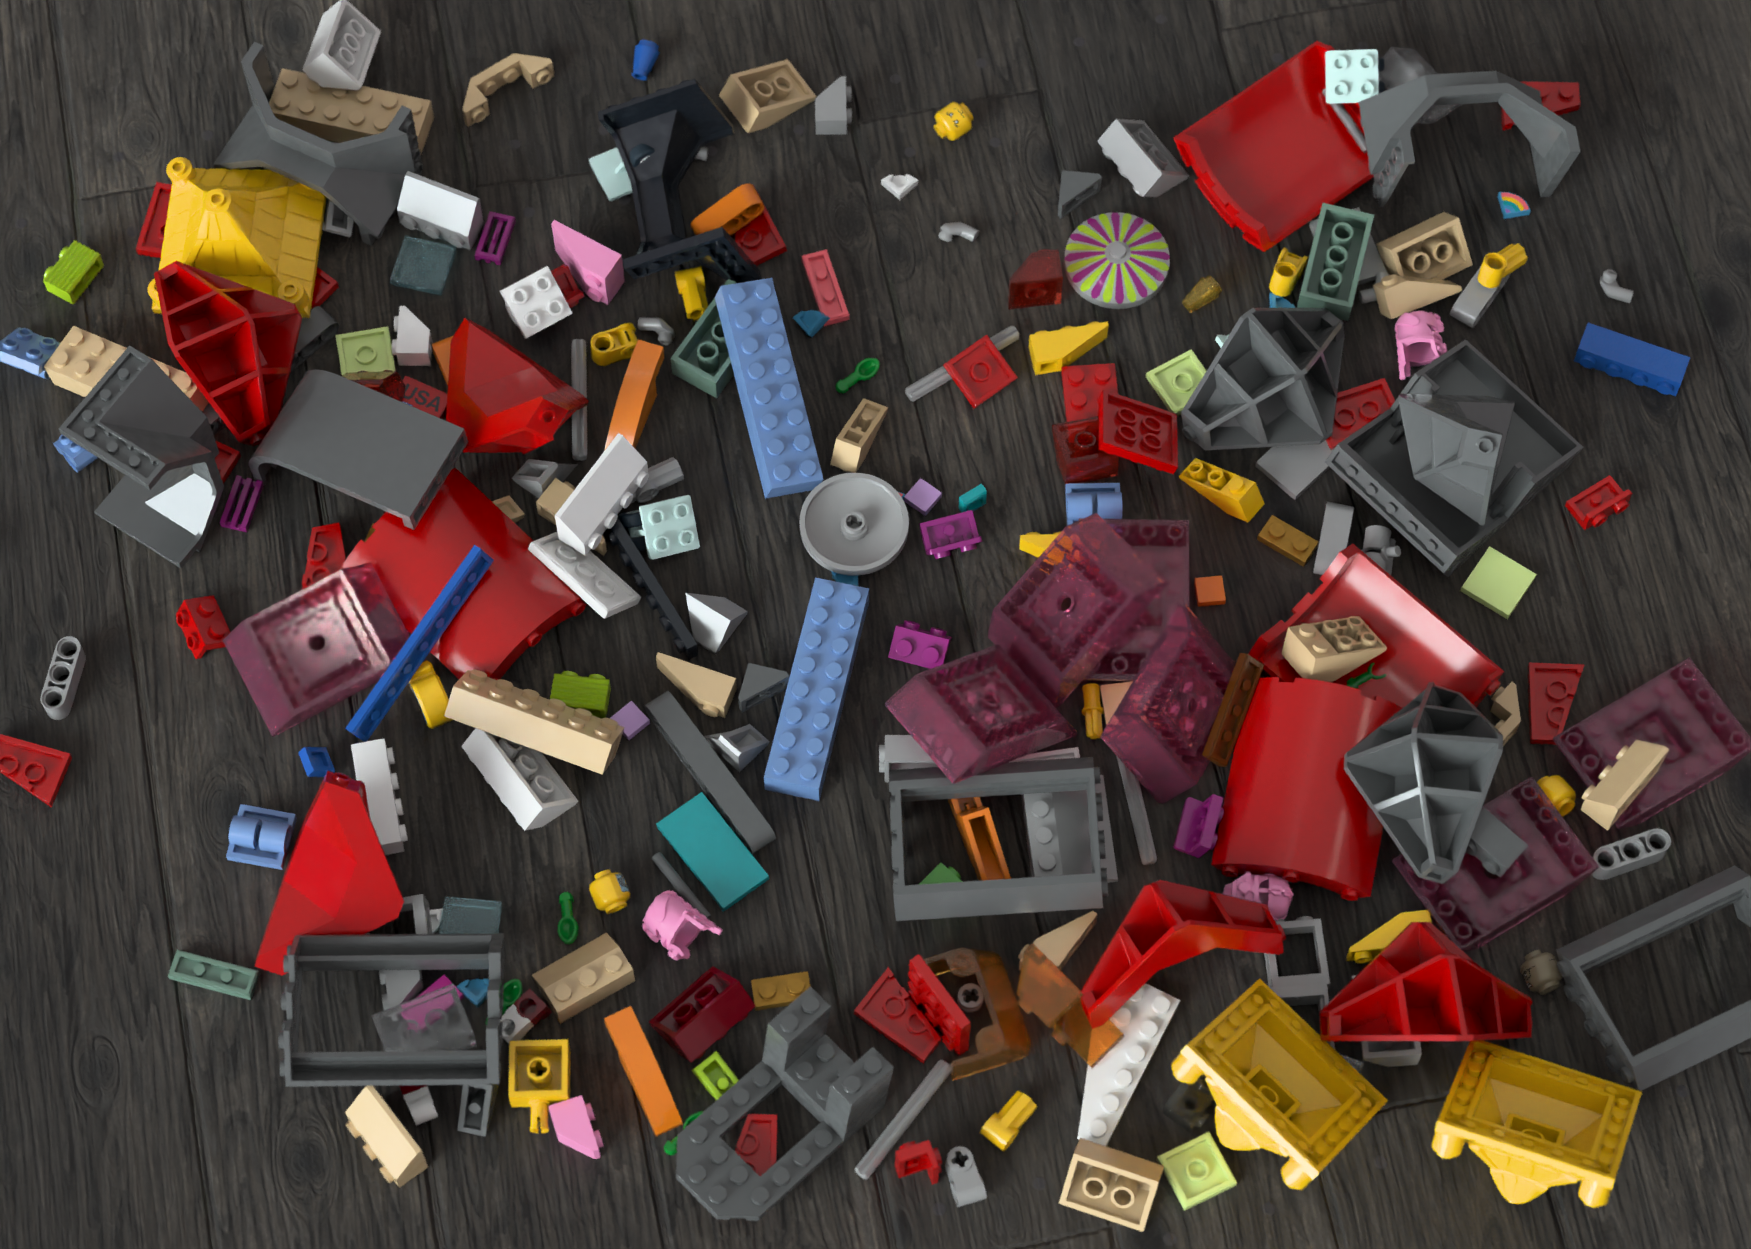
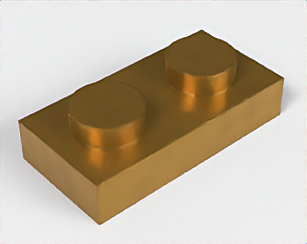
(1287, 540)
(779, 990)

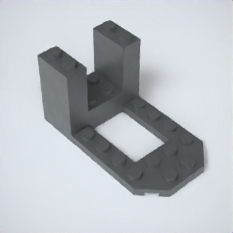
(820, 1076)

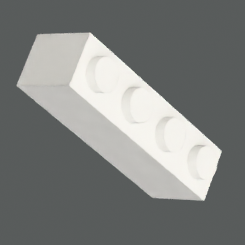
(373, 768)

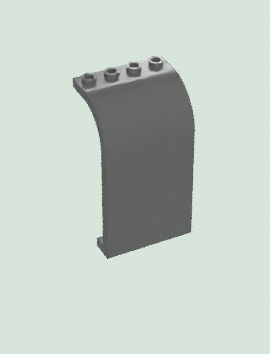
(361, 445)

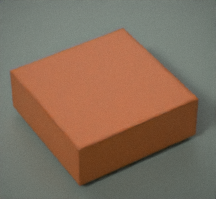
(1209, 591)

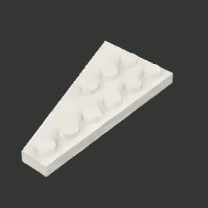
(1118, 1073)

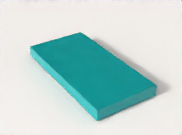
(712, 851)

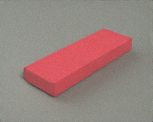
(825, 286)

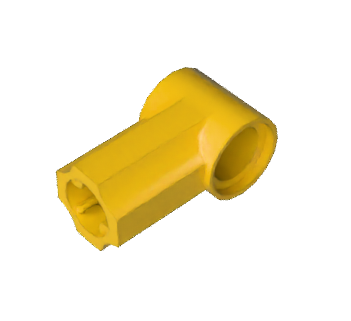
(1500, 264)
(692, 287)
(1005, 1126)

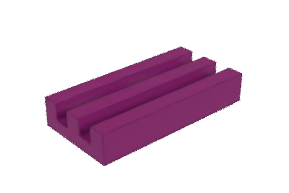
(490, 256)
(238, 483)

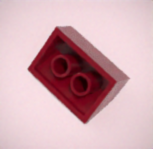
(703, 1013)

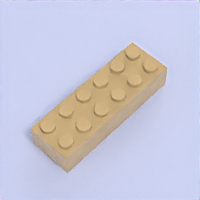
(343, 113)
(86, 358)
(534, 721)

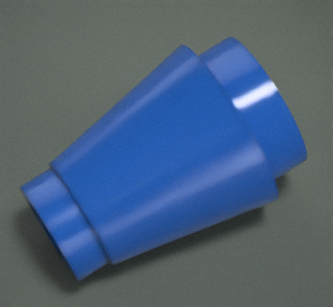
(644, 59)

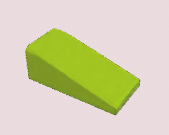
(715, 1075)

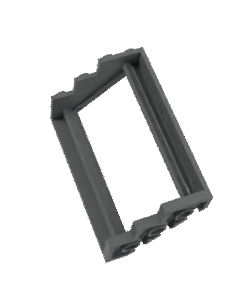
(998, 895)
(1633, 932)
(392, 953)

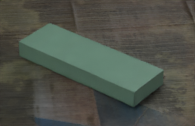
(213, 974)

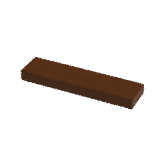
(1233, 710)

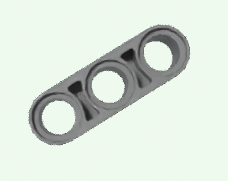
(1475, 301)
(1333, 535)
(66, 689)
(1639, 845)

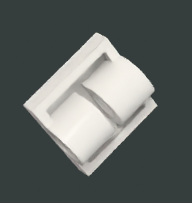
(535, 302)

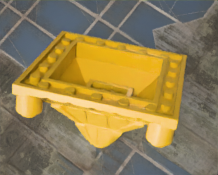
(244, 229)
(1278, 1084)
(1536, 1123)

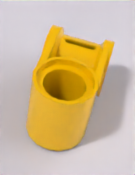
(1287, 272)
(617, 344)

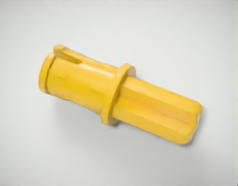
(1092, 710)

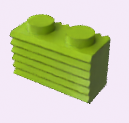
(73, 272)
(582, 692)

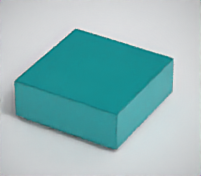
(973, 499)

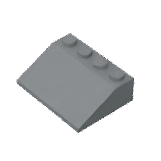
(1061, 836)

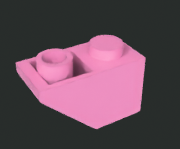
(573, 1126)

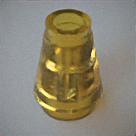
(1202, 293)

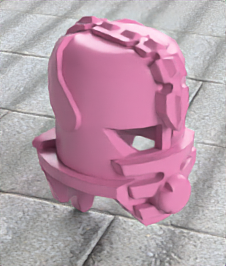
(1418, 340)
(1263, 889)
(675, 924)

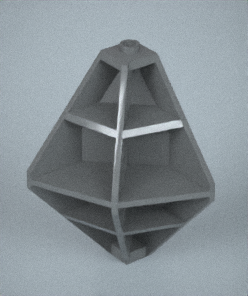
(1270, 382)
(1457, 446)
(1428, 777)

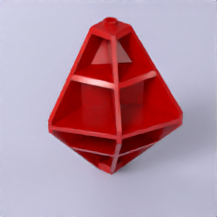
(230, 344)
(503, 395)
(334, 876)
(1167, 927)
(1425, 992)

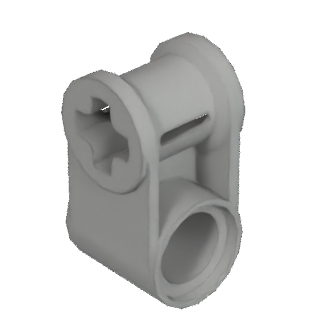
(965, 1181)

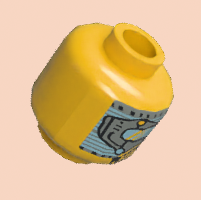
(609, 891)

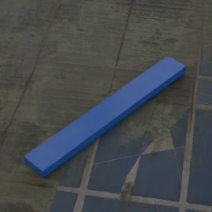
(419, 644)

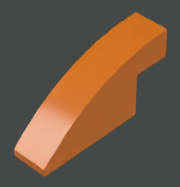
(636, 393)
(979, 838)
(643, 1071)

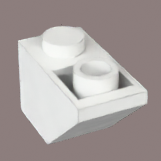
(412, 340)

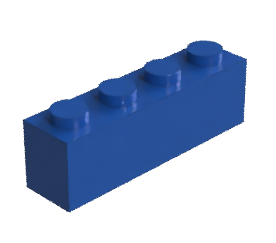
(1631, 359)

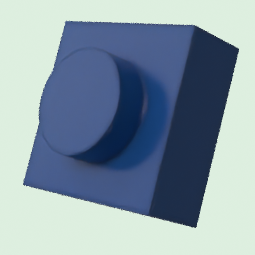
(316, 761)

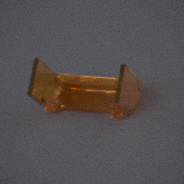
(1057, 1003)
(1008, 1036)

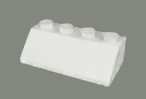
(341, 48)
(601, 496)
(520, 779)

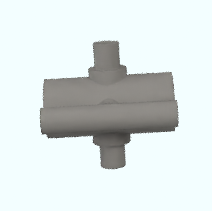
(1380, 546)

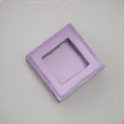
(922, 497)
(632, 719)

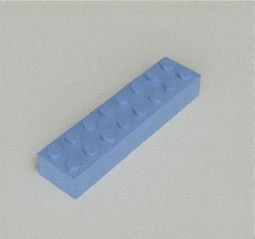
(768, 388)
(816, 689)

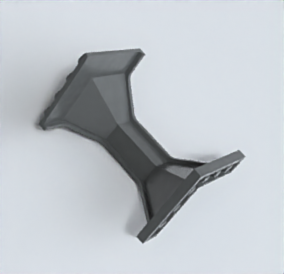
(1395, 112)
(356, 175)
(162, 446)

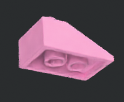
(591, 263)

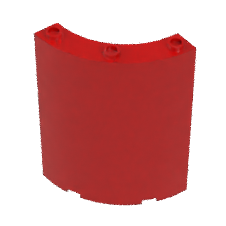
(1276, 151)
(508, 606)
(1417, 640)
(1288, 791)

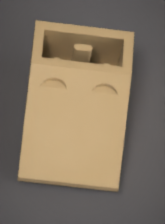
(1330, 647)

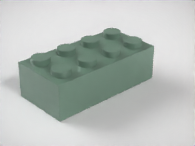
(1335, 260)
(704, 354)

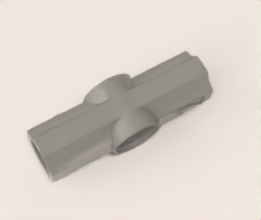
(660, 477)

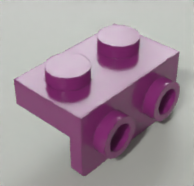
(950, 533)
(919, 645)
(1198, 825)

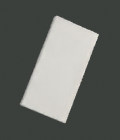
(585, 576)

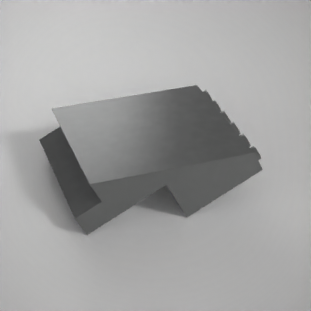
(1380, 468)

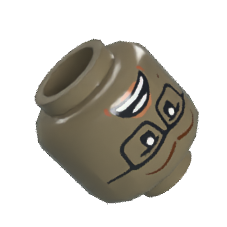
(1541, 972)

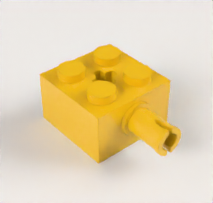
(535, 1091)

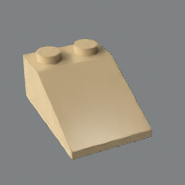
(765, 94)

